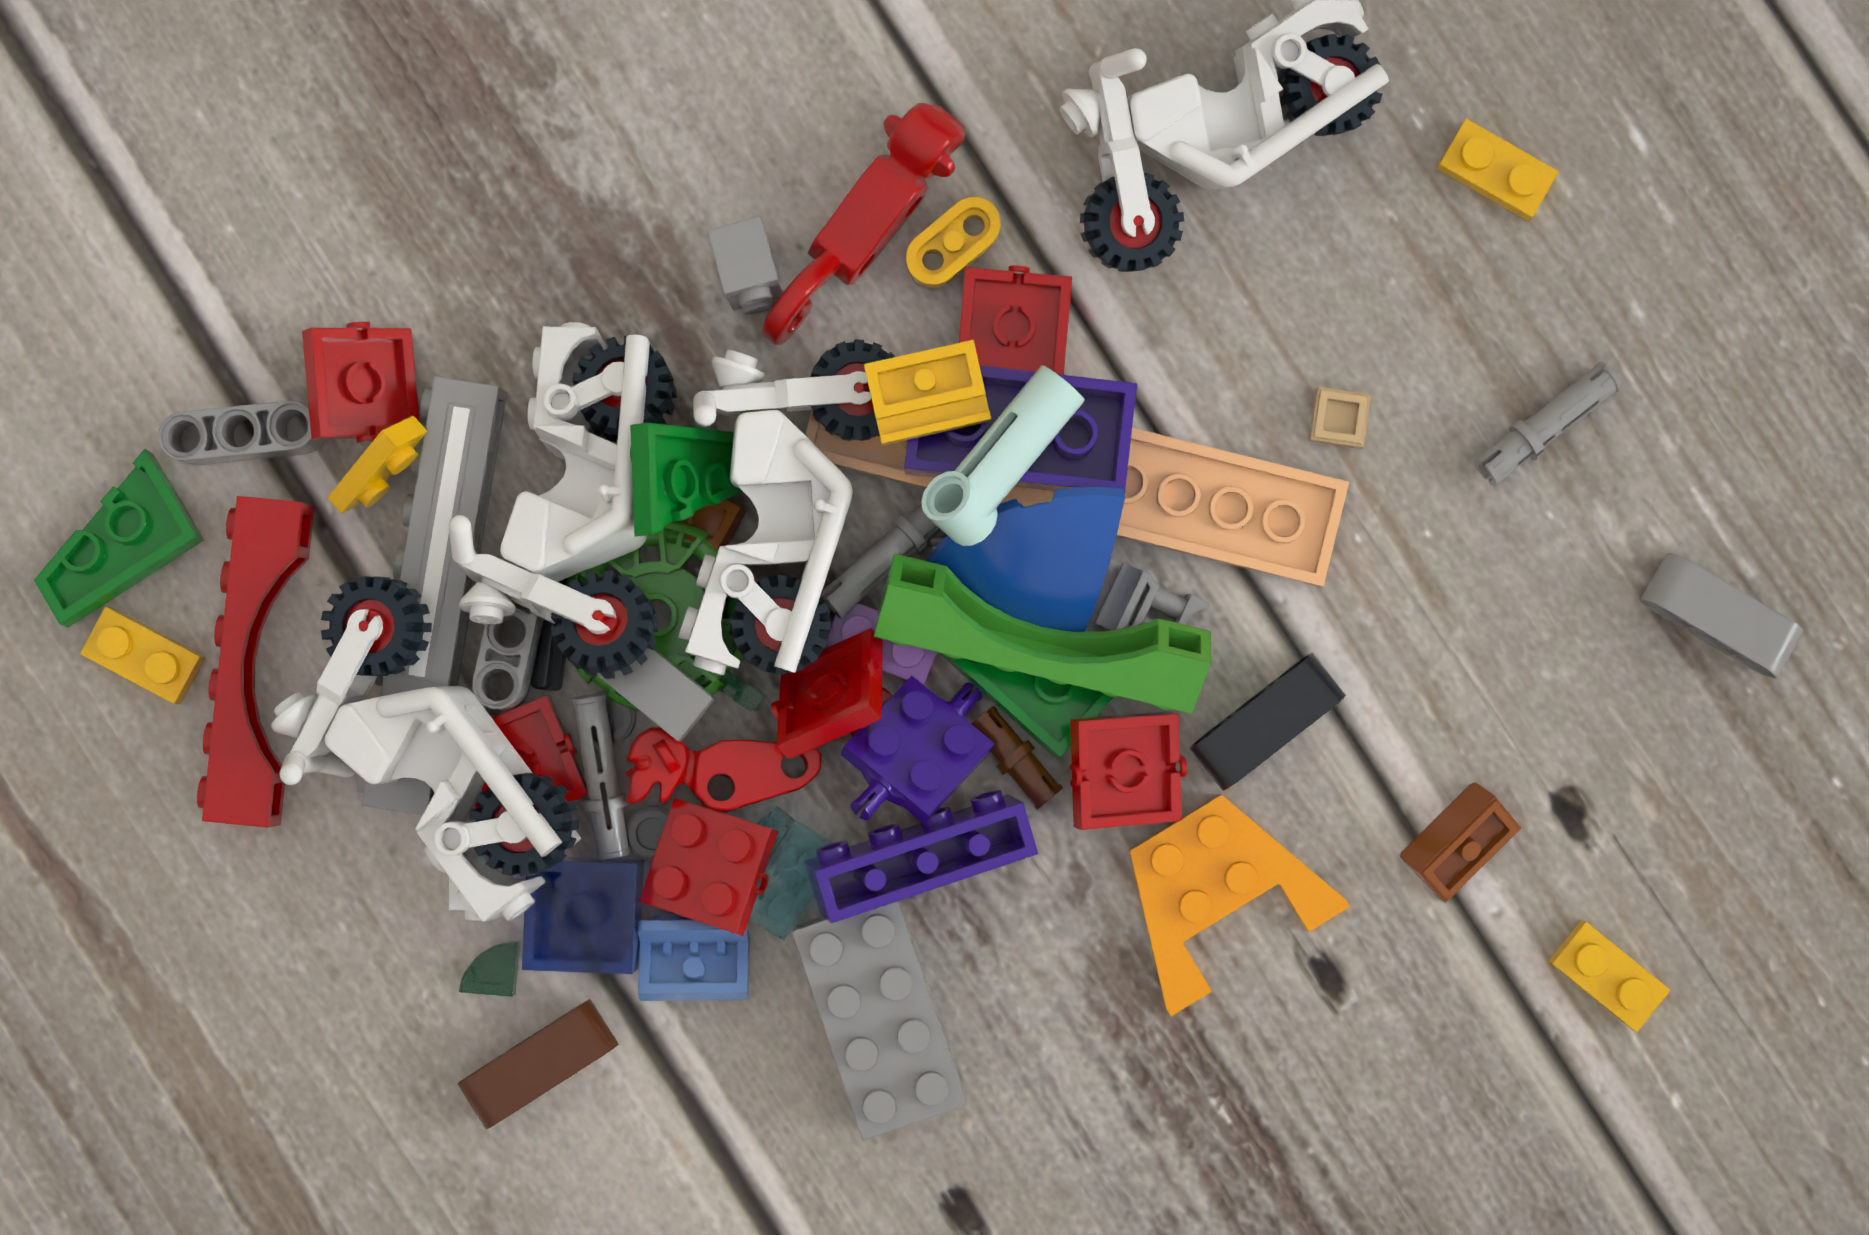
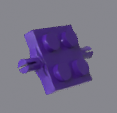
(917, 750)

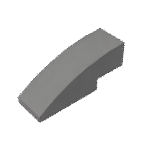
(663, 693)

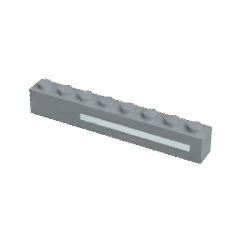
(452, 480)

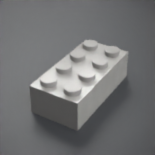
(880, 1019)

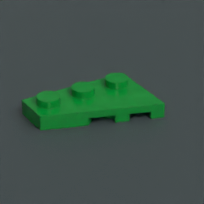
(677, 473)
(123, 543)
(1035, 702)

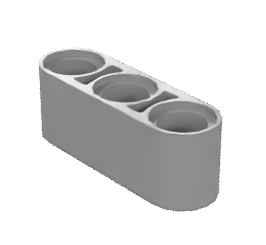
(218, 427)
(1721, 615)
(517, 661)

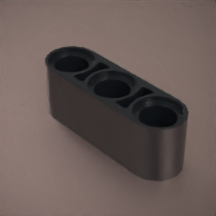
(1267, 721)

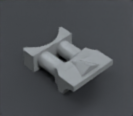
(1135, 593)

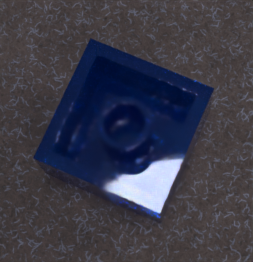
(585, 917)

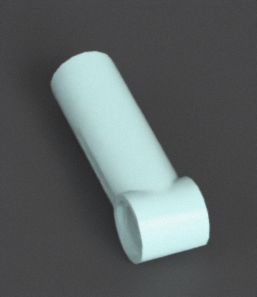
(967, 499)

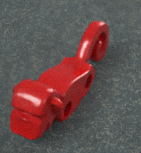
(871, 210)
(748, 764)

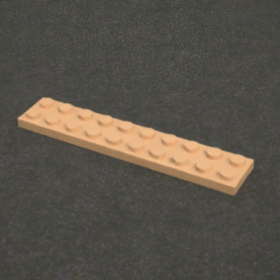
(1181, 501)

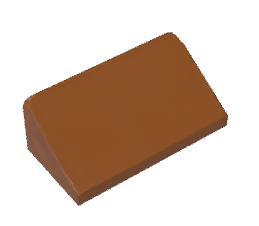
(1460, 841)

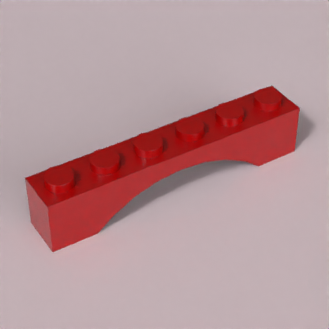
(243, 772)

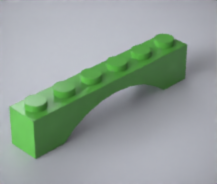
(1146, 663)

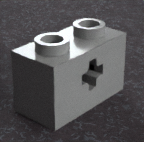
(746, 265)

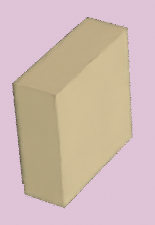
(1339, 417)

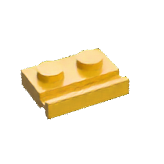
(927, 392)

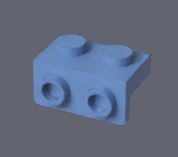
(691, 961)

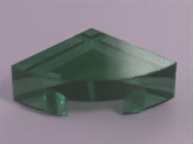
(742, 691)
(493, 971)

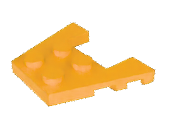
(1207, 870)

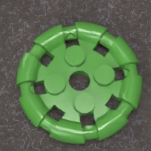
(675, 586)

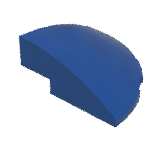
(1042, 558)

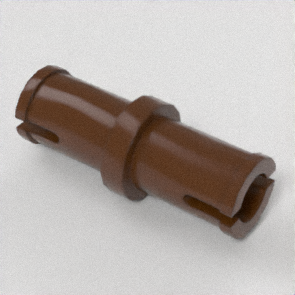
(1017, 758)

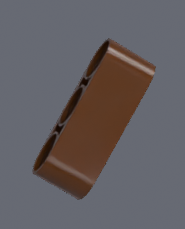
(538, 1064)

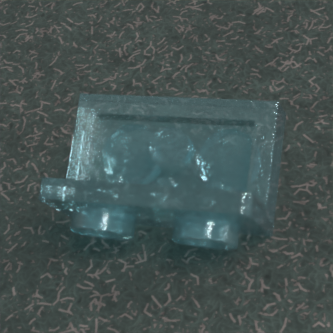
(789, 882)

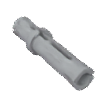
(1533, 435)
(871, 569)
(610, 839)

